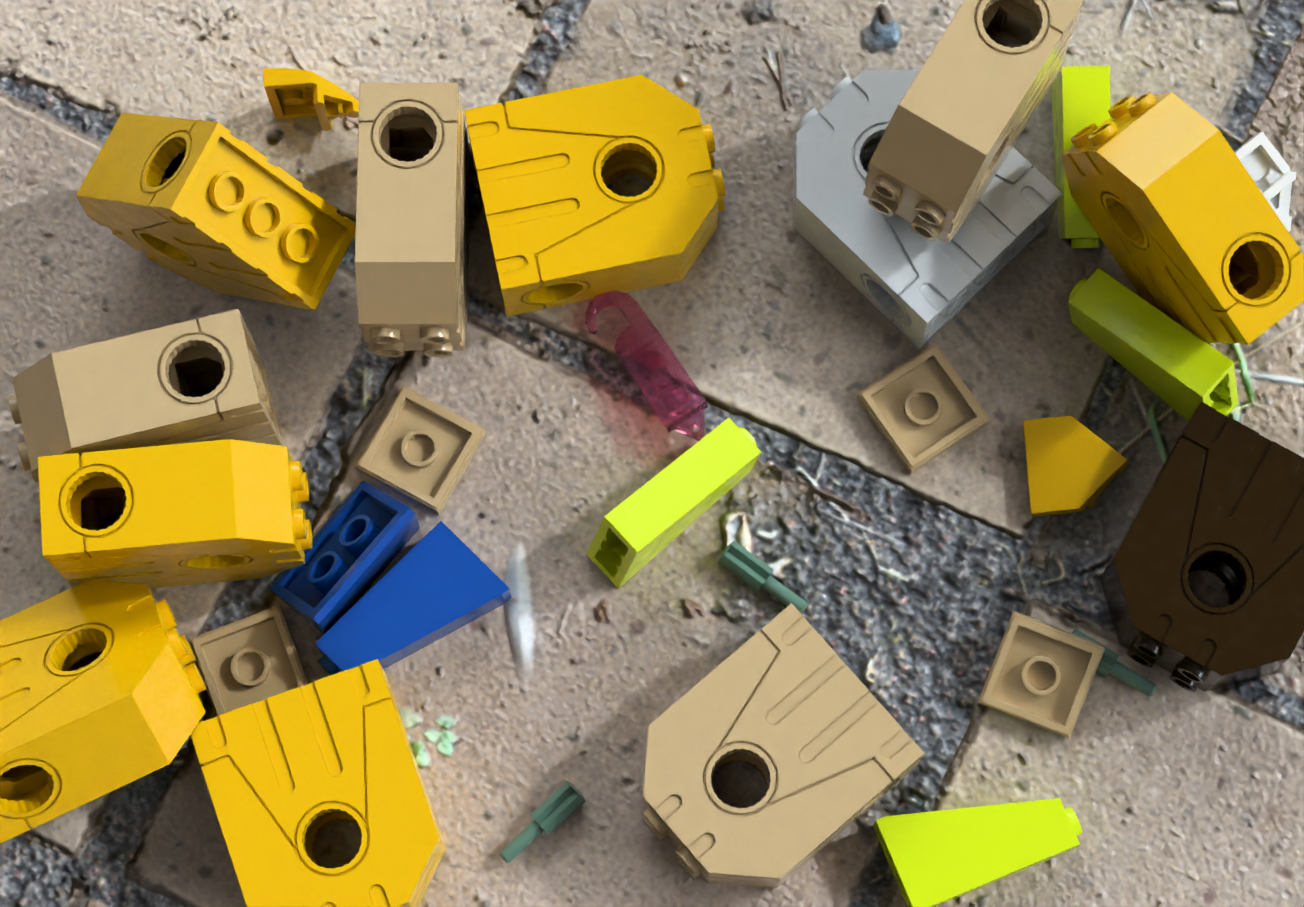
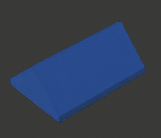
(347, 556)

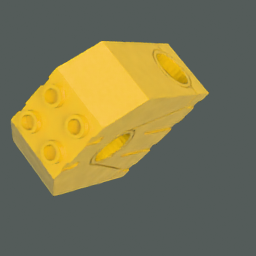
(547, 200)
(215, 210)
(1185, 219)
(180, 513)
(89, 698)
(315, 760)

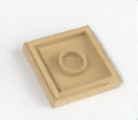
(922, 408)
(420, 450)
(248, 660)
(1041, 674)

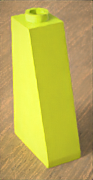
(1078, 99)
(1153, 346)
(671, 501)
(965, 849)

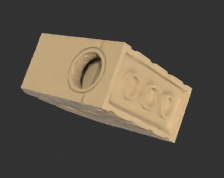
(967, 110)
(412, 218)
(147, 391)
(801, 723)

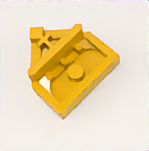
(307, 94)
(1066, 465)

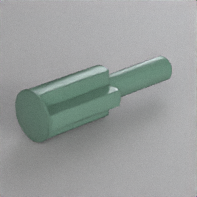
(757, 574)
(1110, 665)
(546, 818)

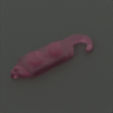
(653, 366)

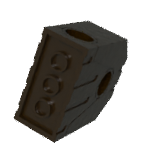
(1226, 508)

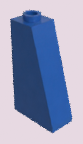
(415, 604)

